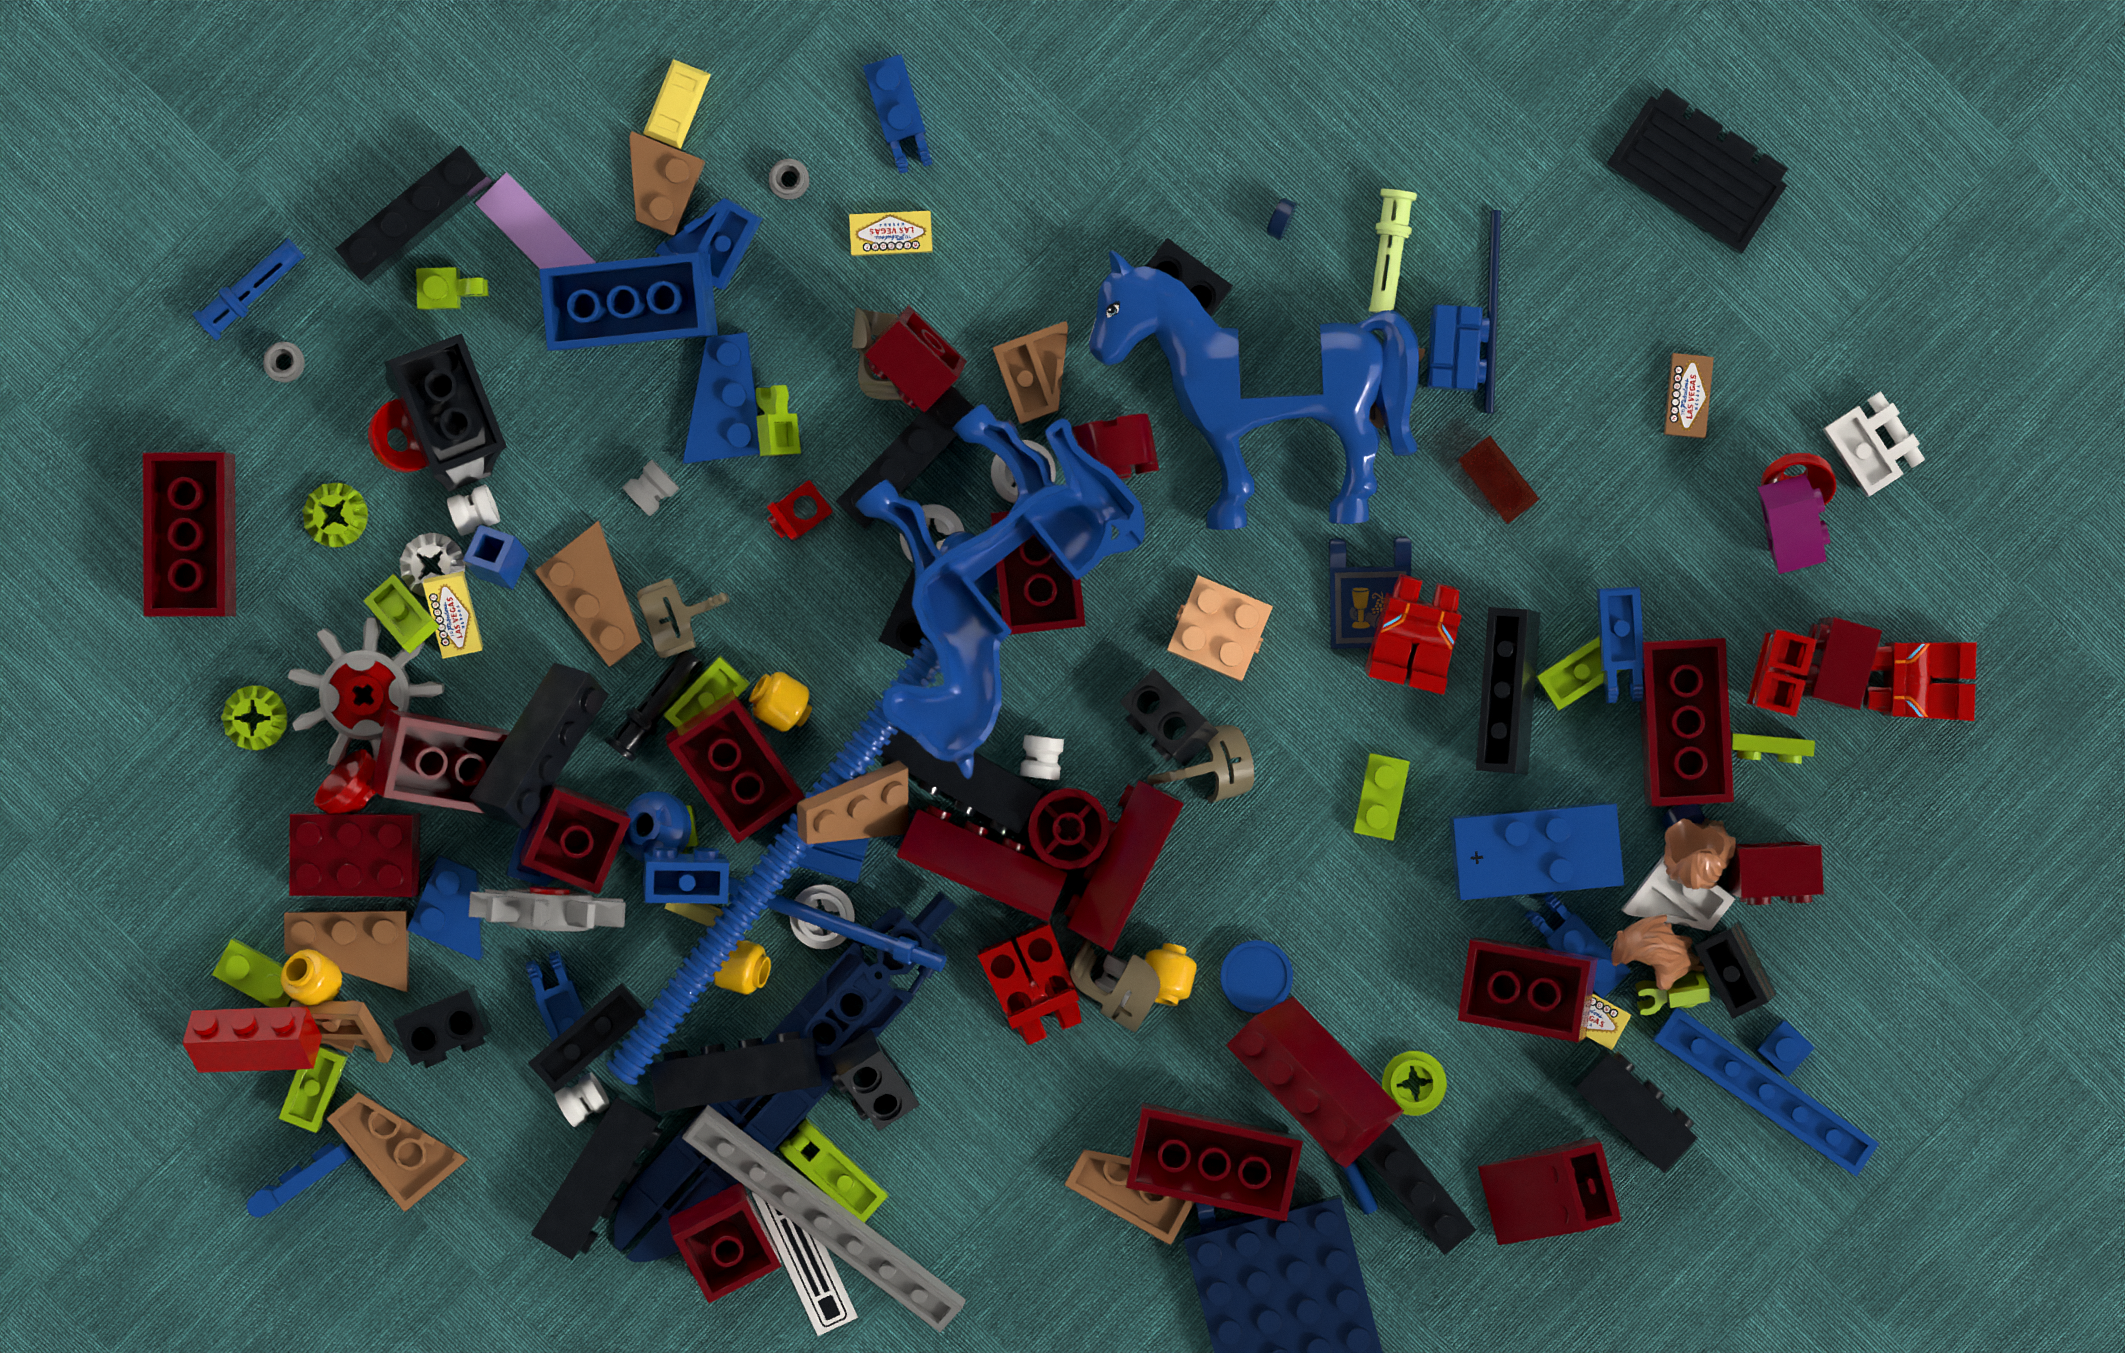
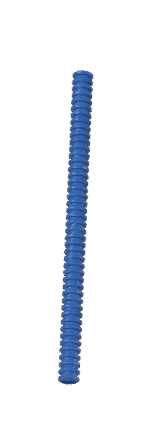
(759, 885)

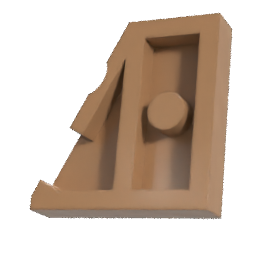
(662, 183)
(1034, 371)
(347, 1025)

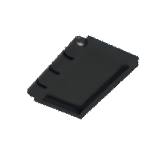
(1696, 173)

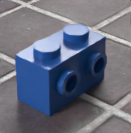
(685, 877)

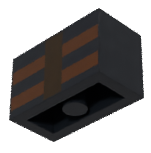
(1735, 970)

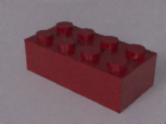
(189, 534)
(1686, 723)

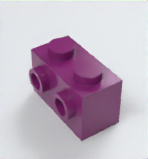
(1793, 523)

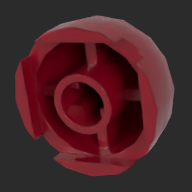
(1068, 828)

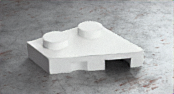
(1682, 905)

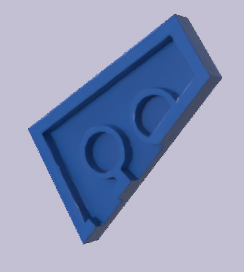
(724, 403)

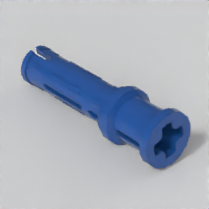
(234, 301)

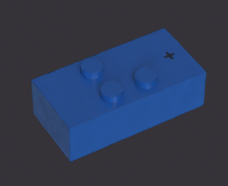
(628, 302)
(1536, 851)

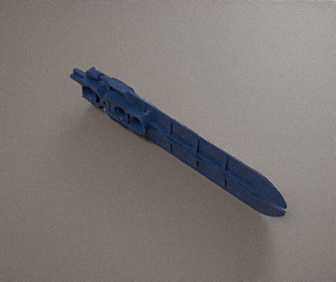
(786, 1109)

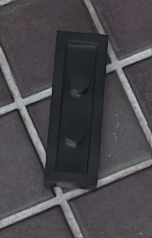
(588, 1037)

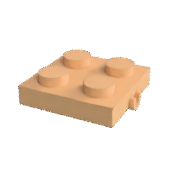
(1219, 628)

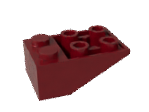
(1550, 1192)

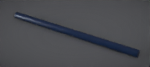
(1492, 310)

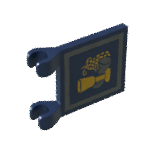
(1360, 592)

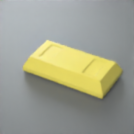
(676, 104)

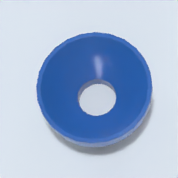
(670, 821)

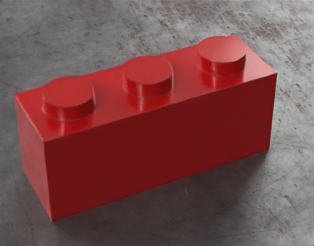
(252, 1039)

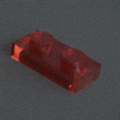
(1498, 479)

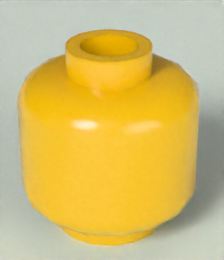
(780, 701)
(745, 969)
(1174, 971)
(311, 978)

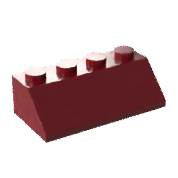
(981, 862)
(1124, 864)
(1315, 1079)
(1214, 1161)

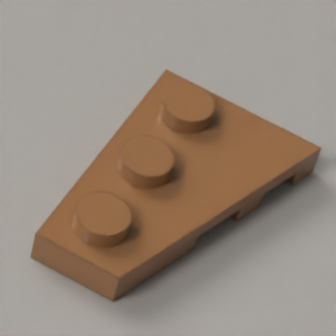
(591, 593)
(858, 809)
(359, 942)
(394, 1150)
(1103, 1181)

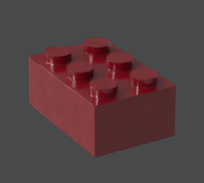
(1036, 590)
(434, 759)
(734, 766)
(354, 854)
(1527, 989)

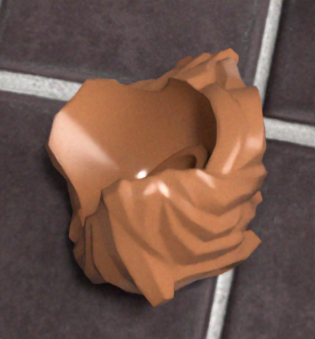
(1697, 852)
(1658, 946)

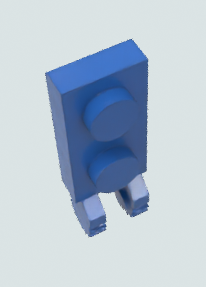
(897, 108)
(1621, 639)
(1576, 937)
(560, 1004)
(297, 1179)

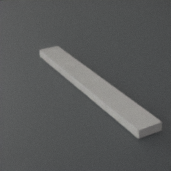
(824, 1218)

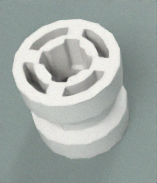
(473, 510)
(1041, 757)
(582, 1099)

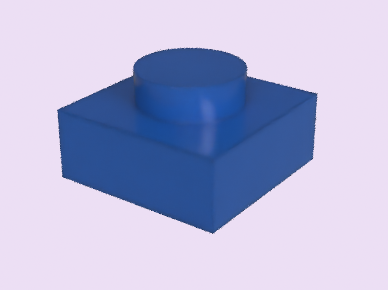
(1785, 1048)

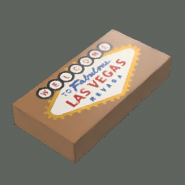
(1688, 395)

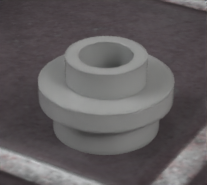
(779, 170)
(272, 357)

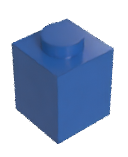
(496, 557)

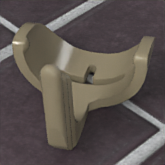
(867, 324)
(654, 609)
(1241, 772)
(1137, 977)

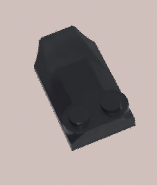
(447, 411)

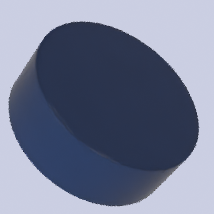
(1281, 218)
(1689, 811)

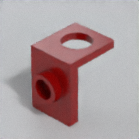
(783, 516)

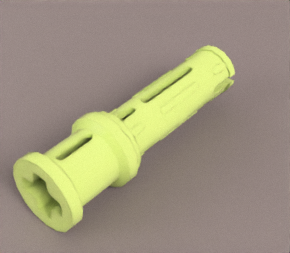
(1390, 227)

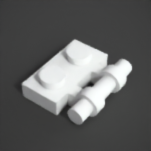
(1864, 451)

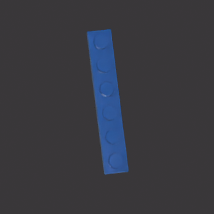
(1765, 1091)

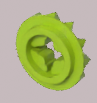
(353, 512)
(266, 703)
(1426, 1067)

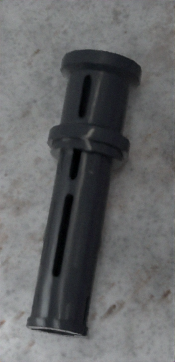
(643, 719)

